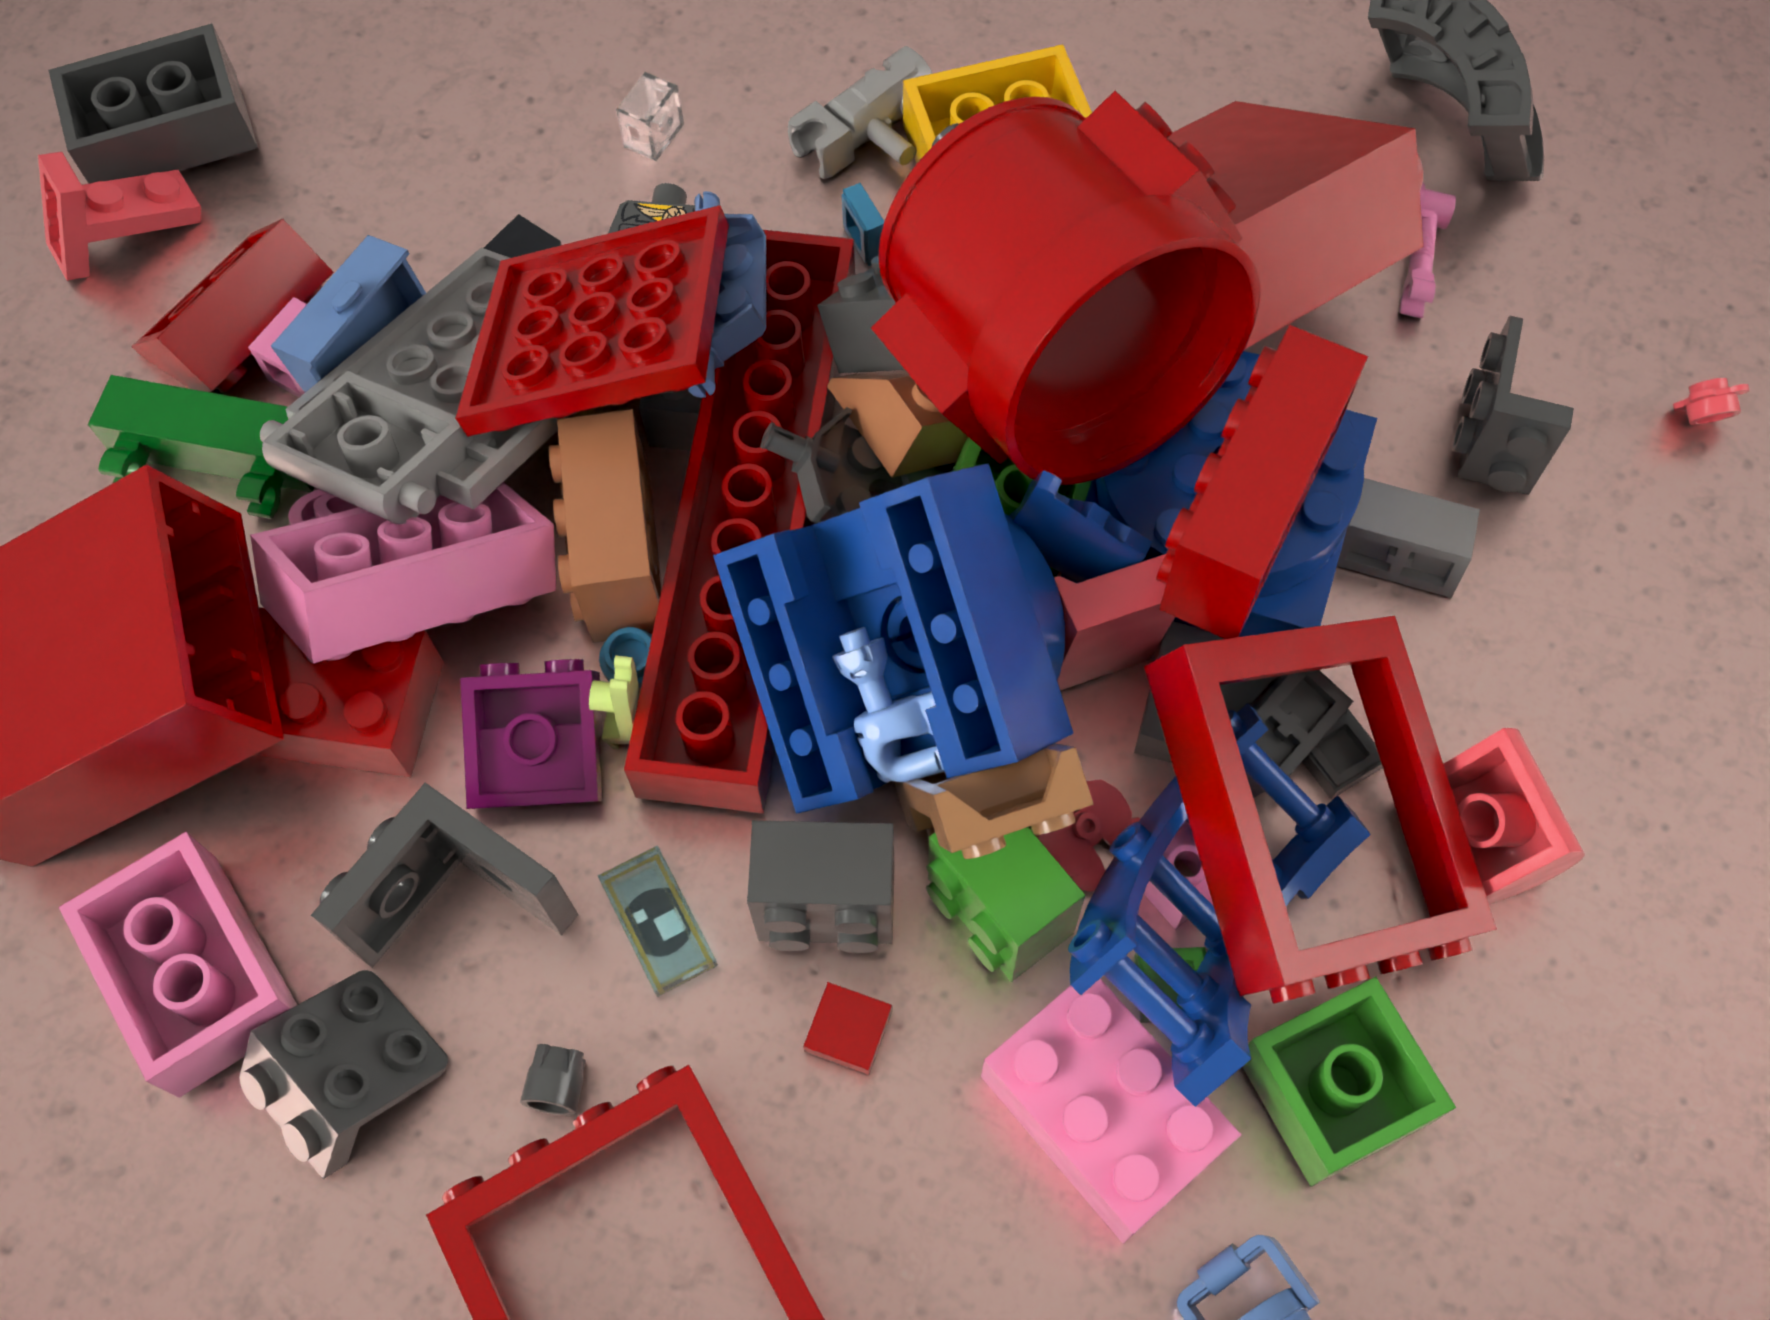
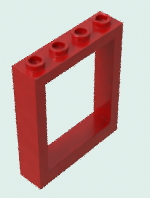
(1230, 830)
(595, 1131)

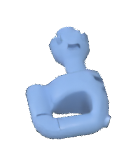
(886, 720)

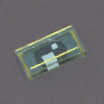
(657, 921)

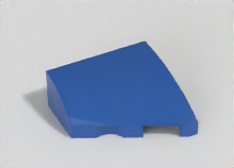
(1076, 534)

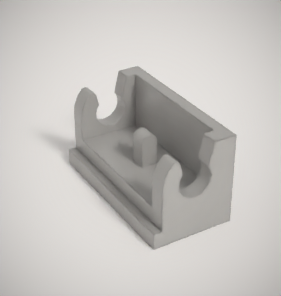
(1410, 538)

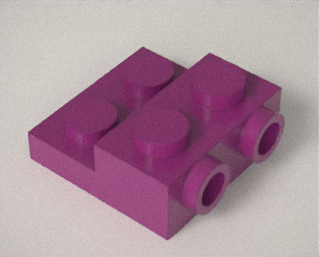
(531, 736)

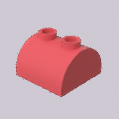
(1510, 816)

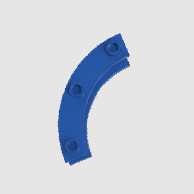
(1212, 1025)

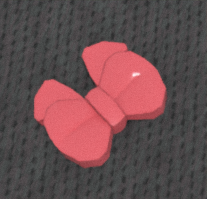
(1074, 844)

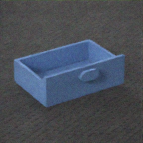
(348, 310)

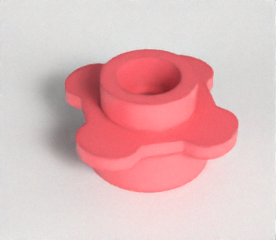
(1711, 401)

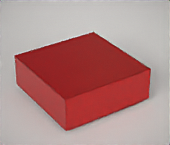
(848, 1028)

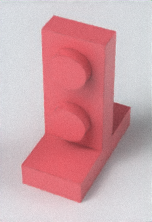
(107, 209)

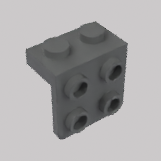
(1506, 434)
(337, 1066)

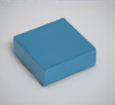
(862, 221)

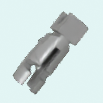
(859, 115)

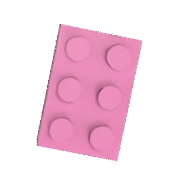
(177, 963)
(1106, 1106)

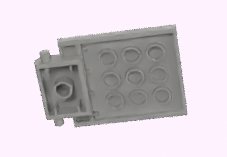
(385, 416)

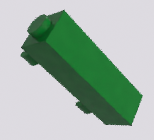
(190, 432)

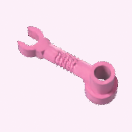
(1419, 284)

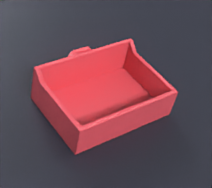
(1111, 621)

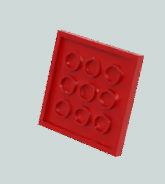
(597, 323)

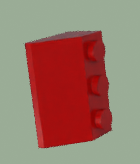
(218, 320)

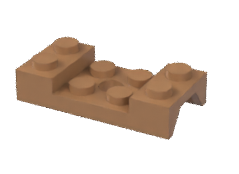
(983, 806)

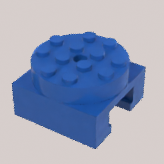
(1163, 482)
(960, 615)

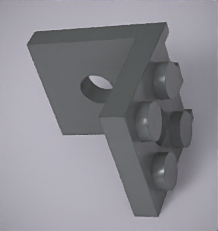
(410, 862)

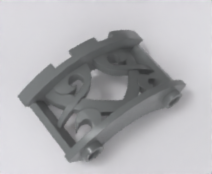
(1477, 61)

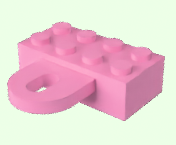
(357, 580)

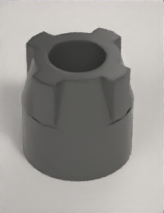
(554, 1080)

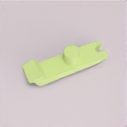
(618, 700)

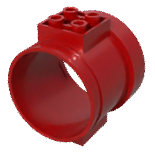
(1065, 284)

